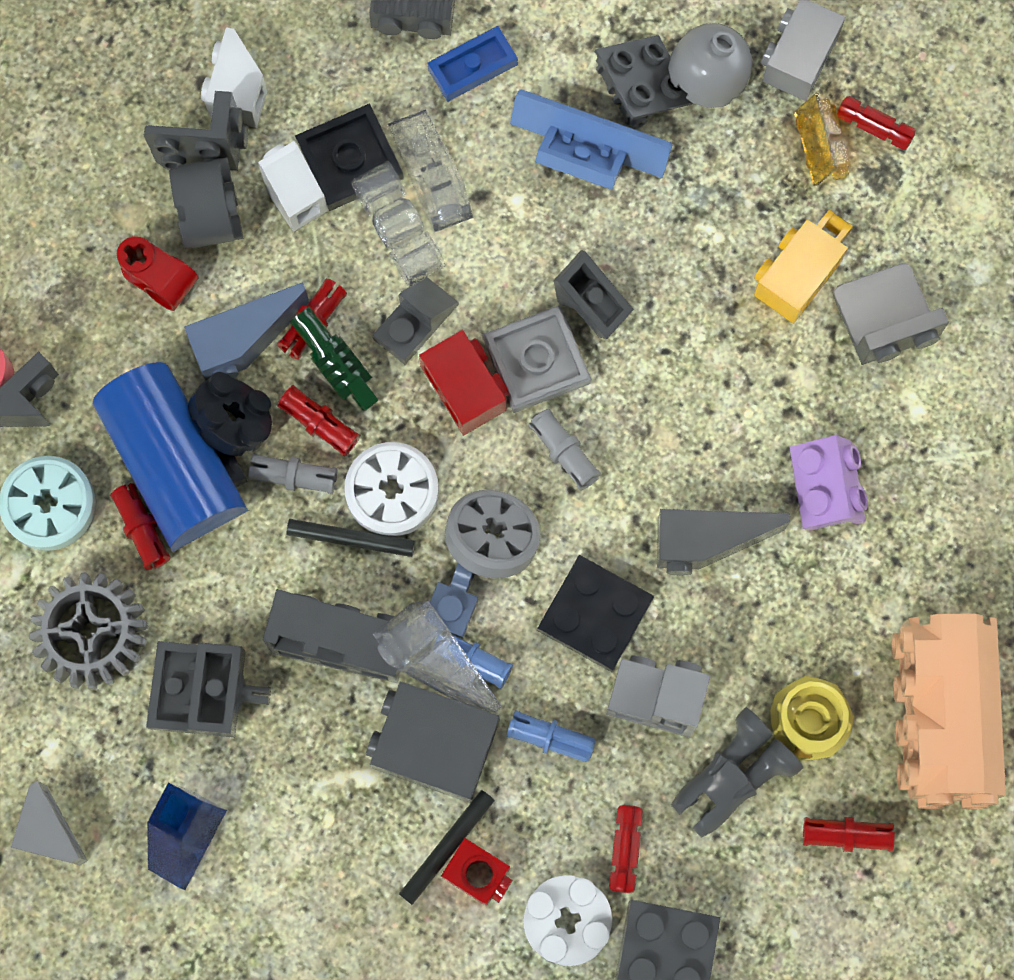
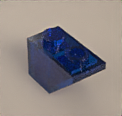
(180, 833)

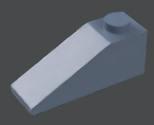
(239, 335)

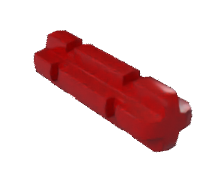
(876, 122)
(626, 849)

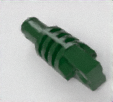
(335, 360)

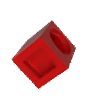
(467, 855)

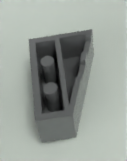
(327, 635)

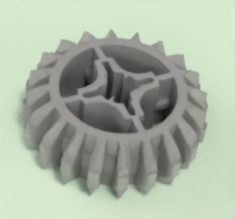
(85, 613)

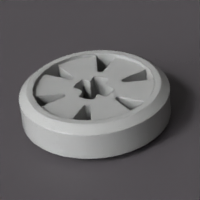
(483, 552)

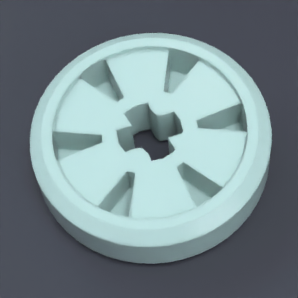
(29, 521)

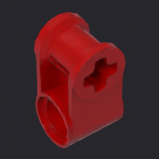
(160, 276)

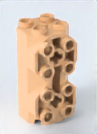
(951, 711)

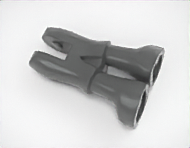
(727, 782)

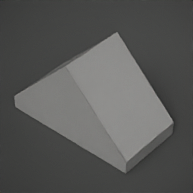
(44, 828)

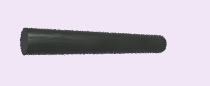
(350, 537)
(446, 847)

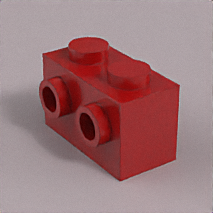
(464, 382)

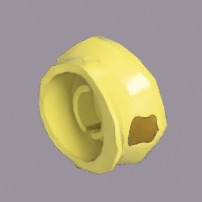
(811, 718)

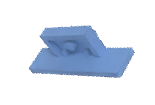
(587, 143)

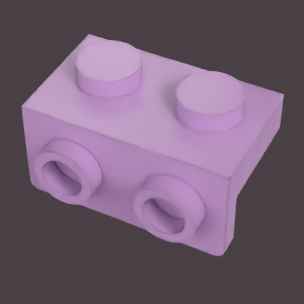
(828, 482)

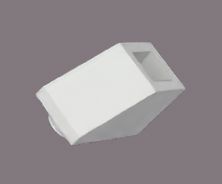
(237, 74)
(292, 185)

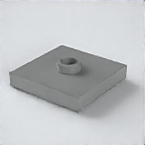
(537, 358)

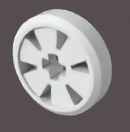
(369, 502)

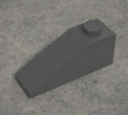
(703, 537)

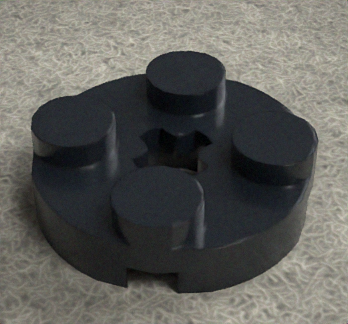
(247, 405)

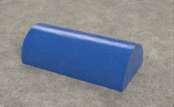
(167, 455)

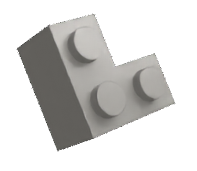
(659, 697)

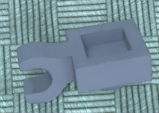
(454, 602)

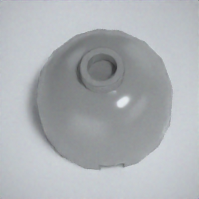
(711, 65)

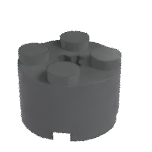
(205, 203)

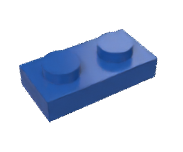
(472, 63)

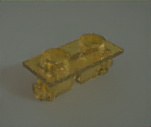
(817, 123)

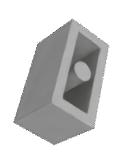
(802, 49)

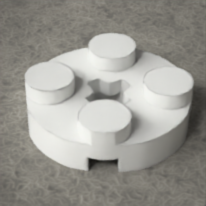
(544, 908)

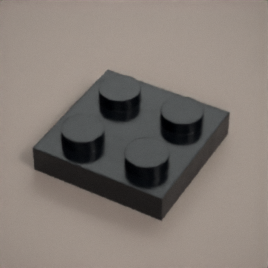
(344, 151)
(595, 613)

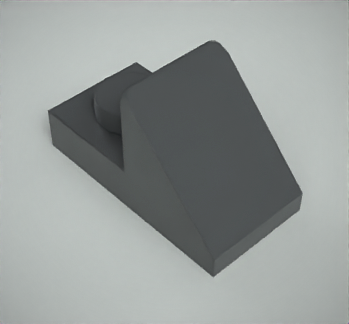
(592, 295)
(414, 321)
(28, 382)

